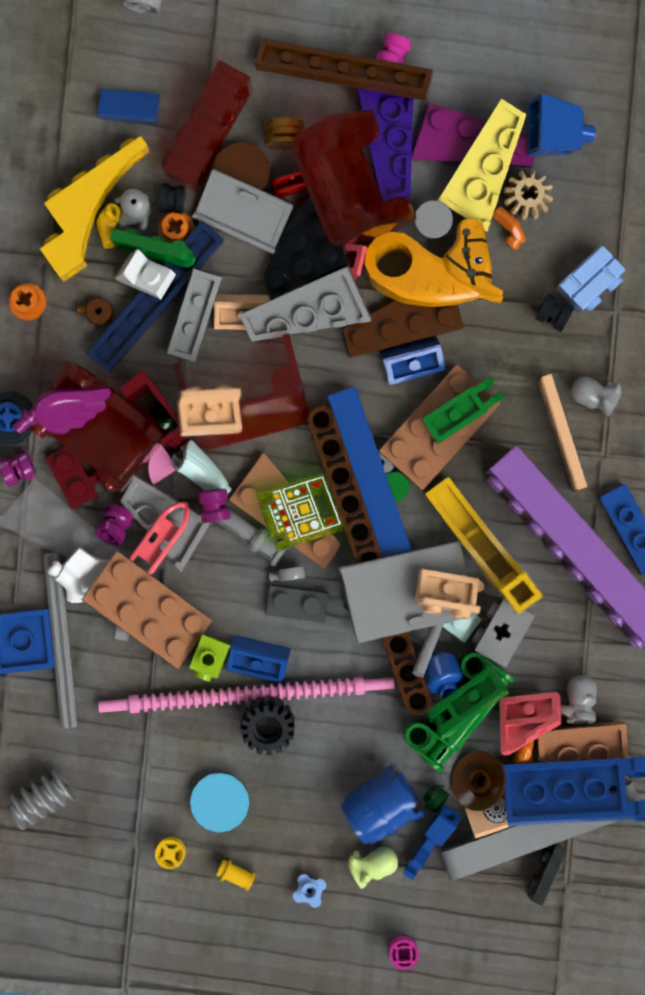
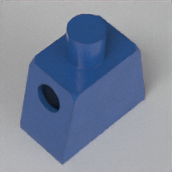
(556, 127)

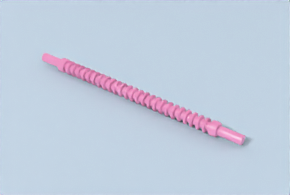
(357, 685)

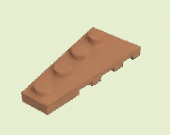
(265, 477)

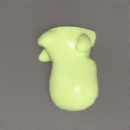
(375, 865)

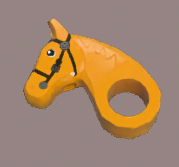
(436, 281)

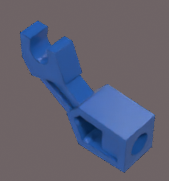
(436, 834)

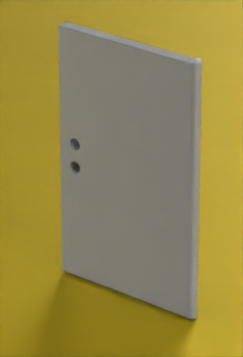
(384, 591)

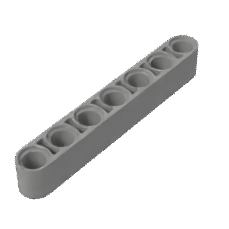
(507, 844)

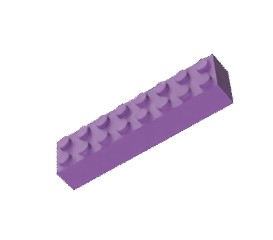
(572, 541)

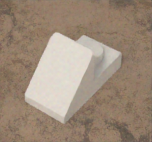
(145, 275)

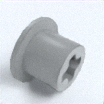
(433, 219)

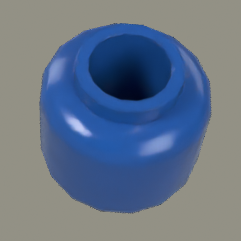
(443, 674)

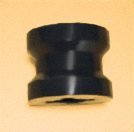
(172, 198)

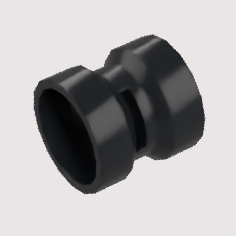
(554, 313)

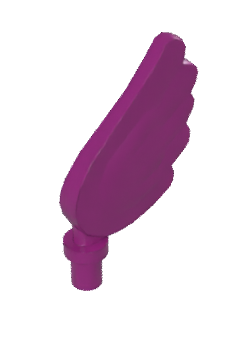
(64, 409)

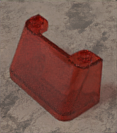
(115, 440)

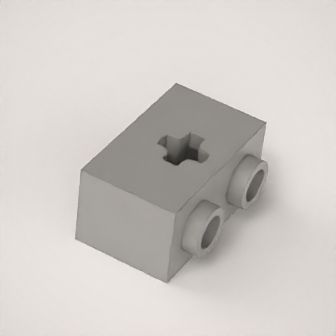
(501, 649)

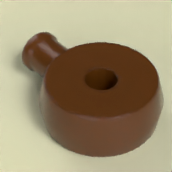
(92, 307)

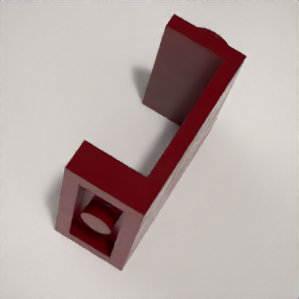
(138, 387)

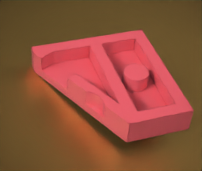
(526, 719)

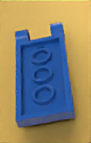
(572, 791)

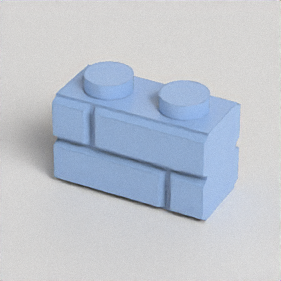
(590, 279)

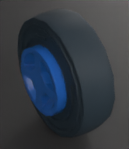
(17, 404)

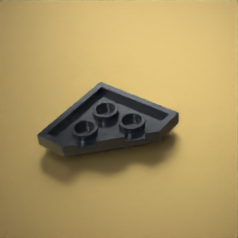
(303, 252)

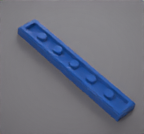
(369, 472)

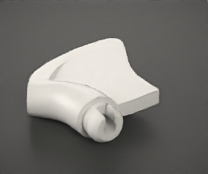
(77, 573)

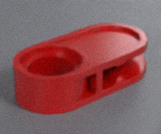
(289, 185)

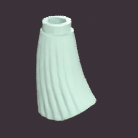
(199, 467)

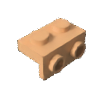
(209, 411)
(447, 592)

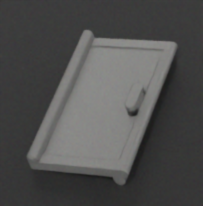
(241, 213)

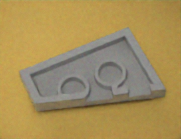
(148, 502)

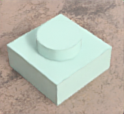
(462, 628)

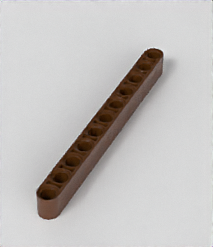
(358, 548)

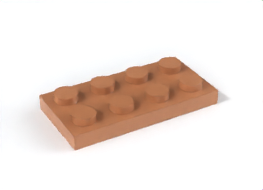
(412, 446)
(146, 610)

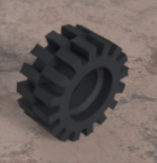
(267, 741)

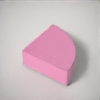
(160, 465)

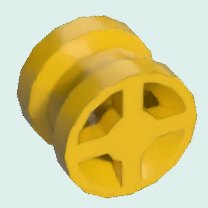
(166, 856)

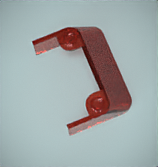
(264, 414)

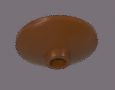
(468, 778)

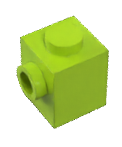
(209, 657)

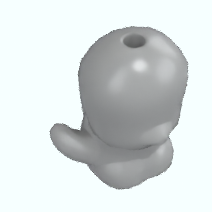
(134, 208)
(593, 394)
(581, 697)

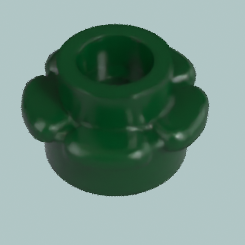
(435, 798)

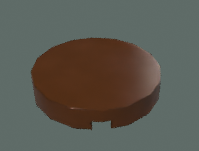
(245, 164)

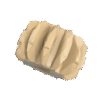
(530, 205)

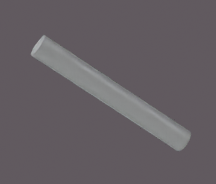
(427, 650)

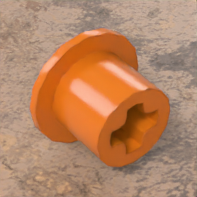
(175, 227)
(27, 301)

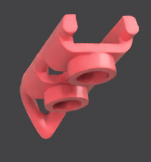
(167, 531)

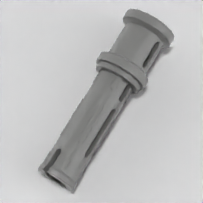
(257, 539)

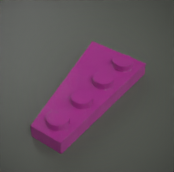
(450, 134)

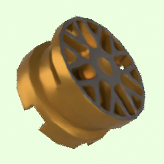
(282, 132)

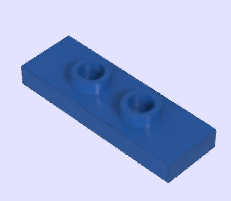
(628, 523)

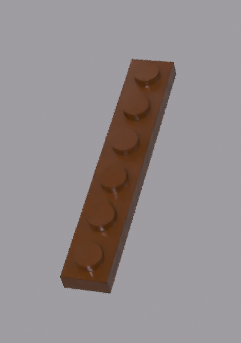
(344, 69)

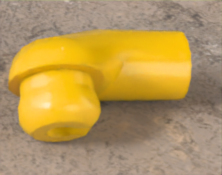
(107, 222)

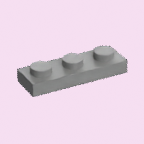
(193, 315)

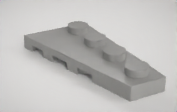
(314, 306)

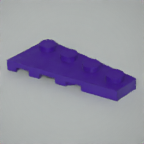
(393, 148)

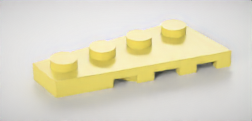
(481, 174)

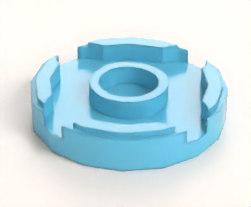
(219, 802)

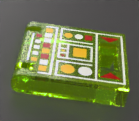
(296, 513)

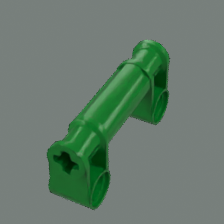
(438, 751)

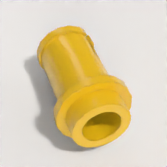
(235, 874)

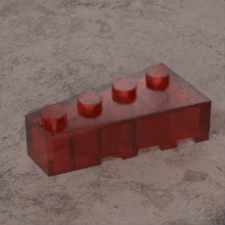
(207, 126)

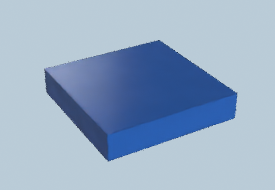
(25, 642)

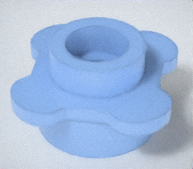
(316, 885)

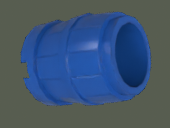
(381, 806)

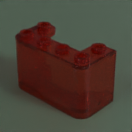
(342, 180)

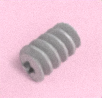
(40, 800)

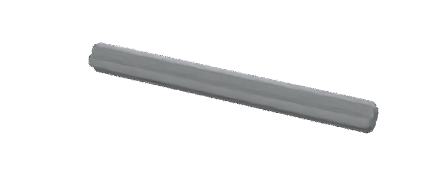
(61, 646)

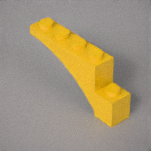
(79, 205)
(483, 547)

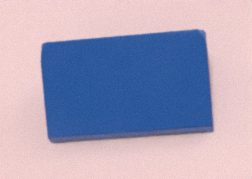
(129, 106)
(413, 360)
(258, 659)

